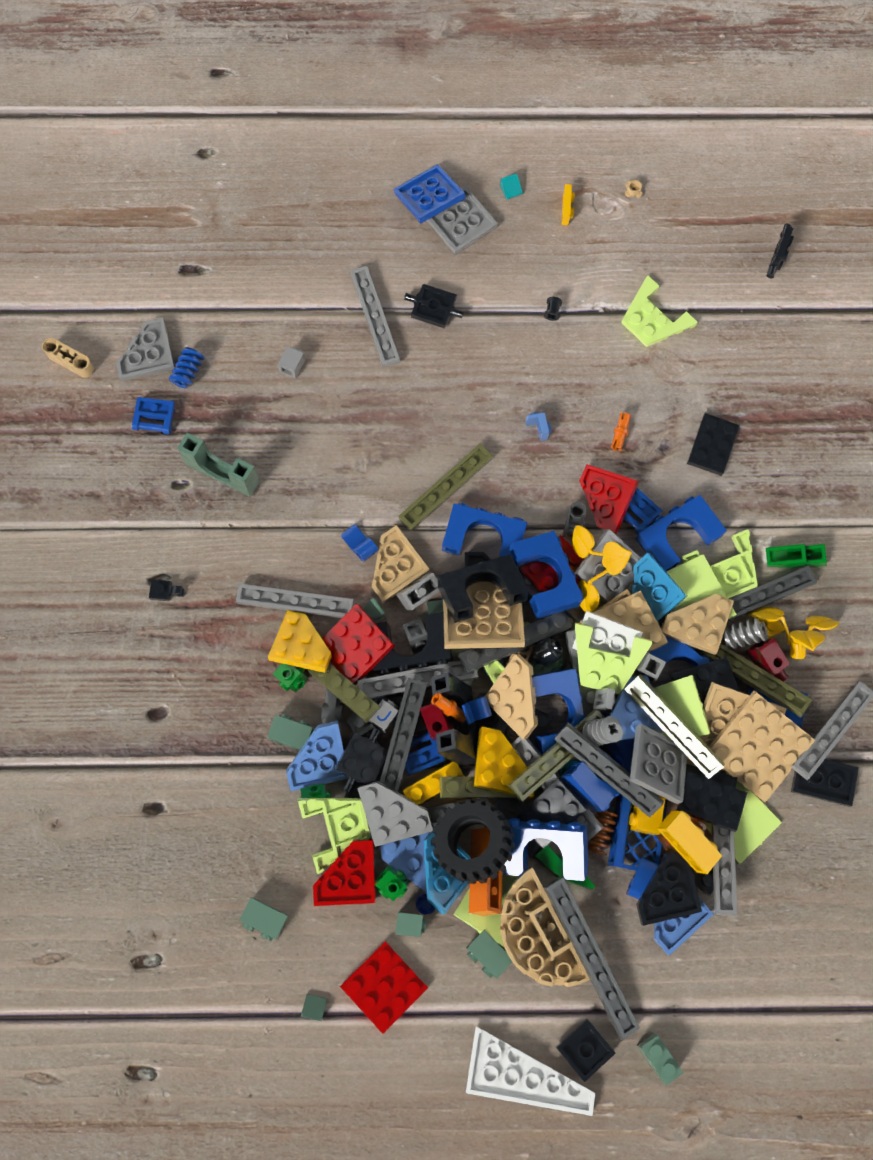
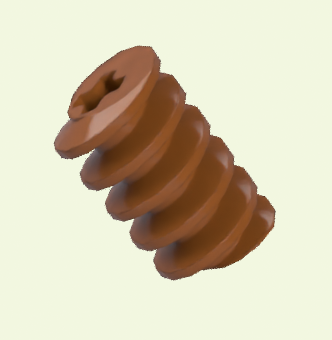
(598, 841)

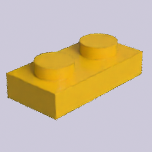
(567, 210)

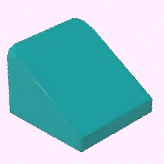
(511, 186)

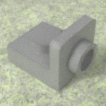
(604, 700)

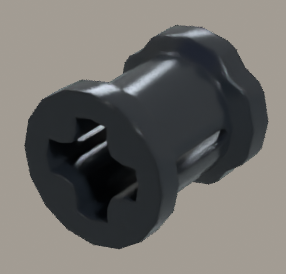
(553, 307)

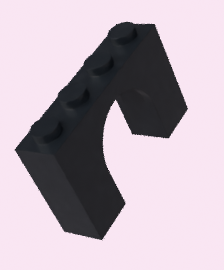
(498, 571)
(432, 653)
(461, 742)

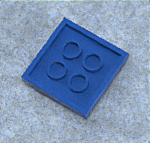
(429, 193)

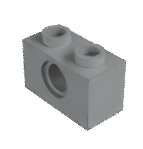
(418, 591)

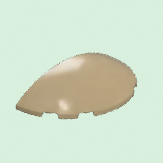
(536, 936)

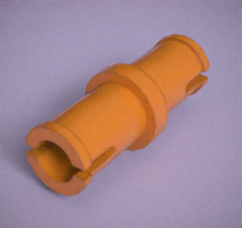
(621, 431)
(449, 707)

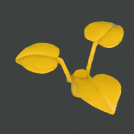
(614, 560)
(800, 639)

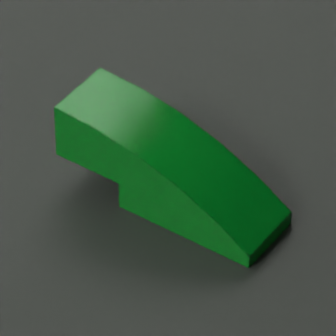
(796, 556)
(555, 865)

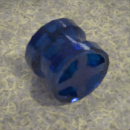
(423, 905)

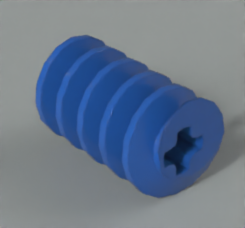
(185, 367)

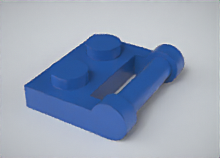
(153, 409)
(644, 508)
(423, 758)

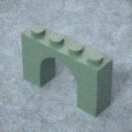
(238, 476)

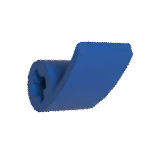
(358, 543)
(476, 709)
(641, 879)

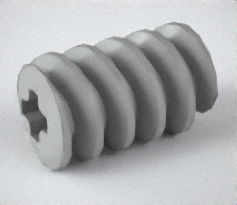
(745, 634)
(603, 730)

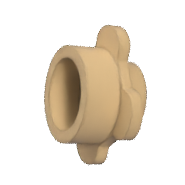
(633, 184)

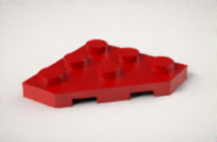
(607, 496)
(348, 878)

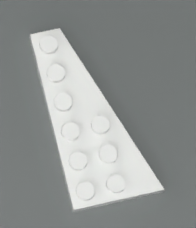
(511, 1075)

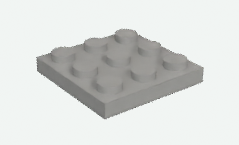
(463, 223)
(608, 585)
(658, 764)

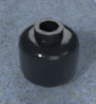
(547, 651)

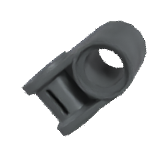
(573, 520)

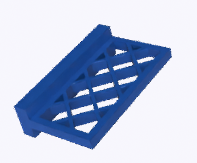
(620, 834)

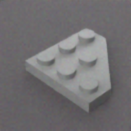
(147, 352)
(392, 814)

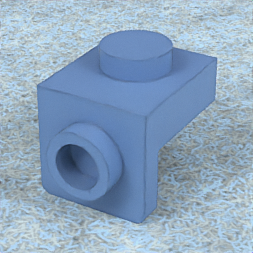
(543, 426)

